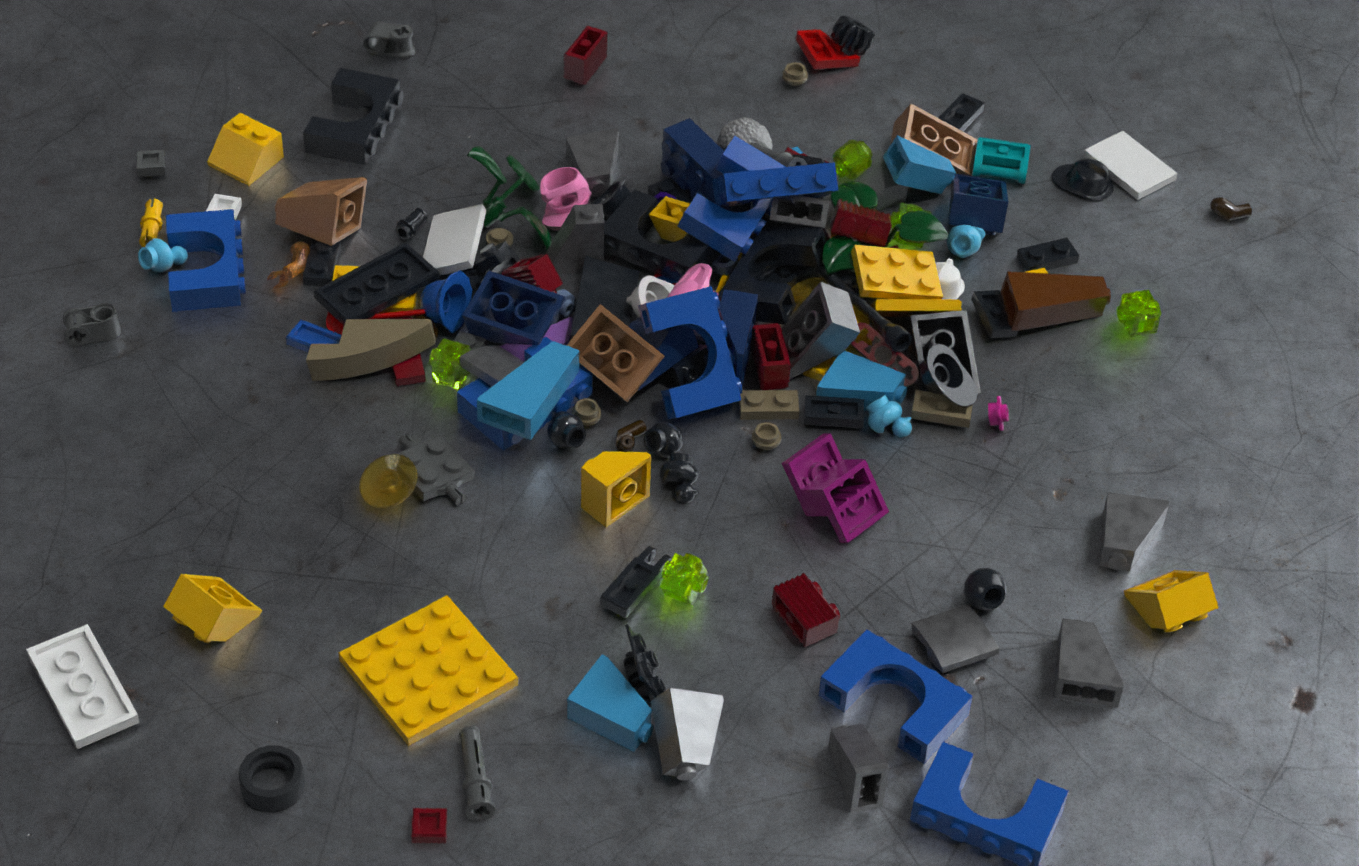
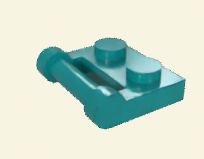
(1002, 154)

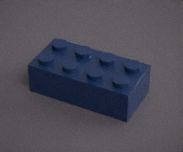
(691, 160)

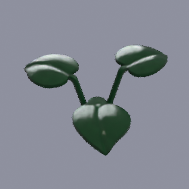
(495, 206)
(914, 227)

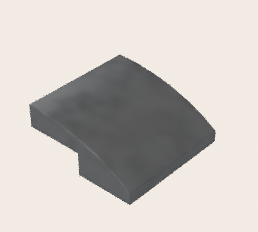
(490, 363)
(955, 638)

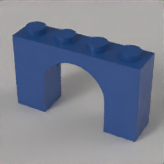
(755, 185)
(723, 229)
(214, 285)
(718, 382)
(467, 397)
(877, 662)
(1016, 838)

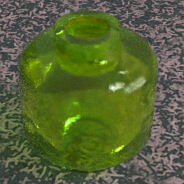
(852, 159)

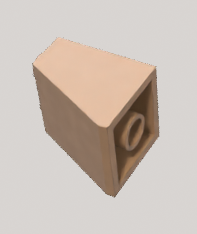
(323, 209)

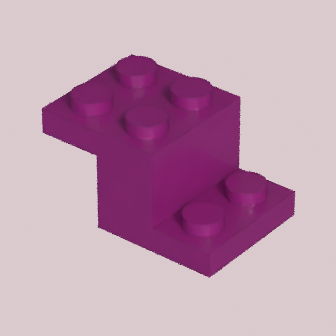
(835, 487)

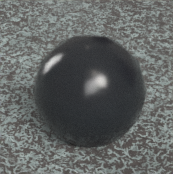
(985, 586)

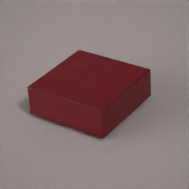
(429, 825)

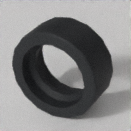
(265, 758)

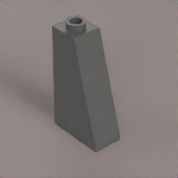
(881, 181)

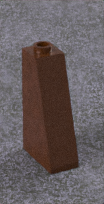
(1052, 299)

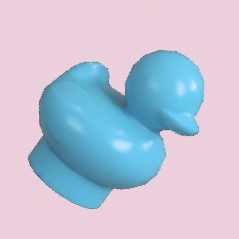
(965, 240)
(160, 257)
(884, 413)

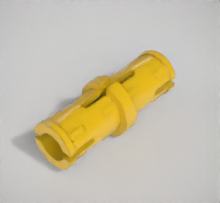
(151, 221)

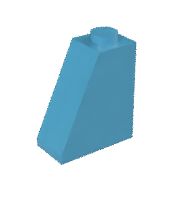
(918, 166)
(861, 379)
(610, 706)

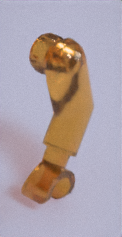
(298, 262)

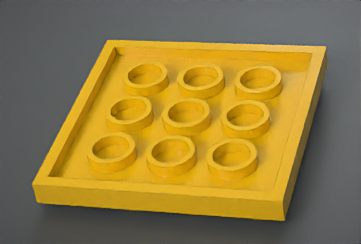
(428, 670)

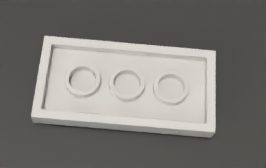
(82, 686)

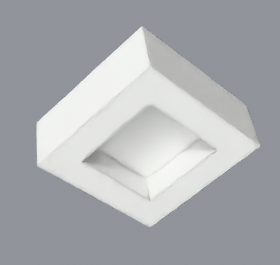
(225, 202)

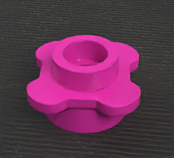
(998, 413)

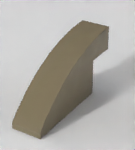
(369, 347)

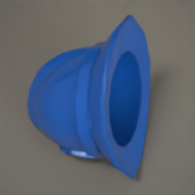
(447, 300)

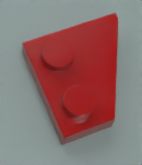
(823, 51)

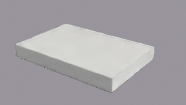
(1131, 165)
(455, 239)

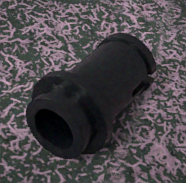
(407, 228)

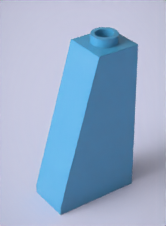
(530, 391)

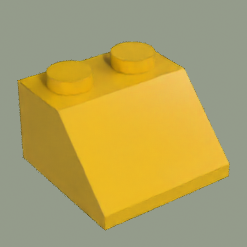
(246, 149)
(614, 484)
(1173, 599)
(210, 607)

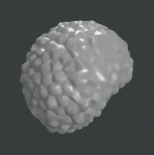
(747, 130)

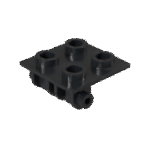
(641, 667)

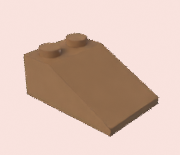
(937, 137)
(615, 352)

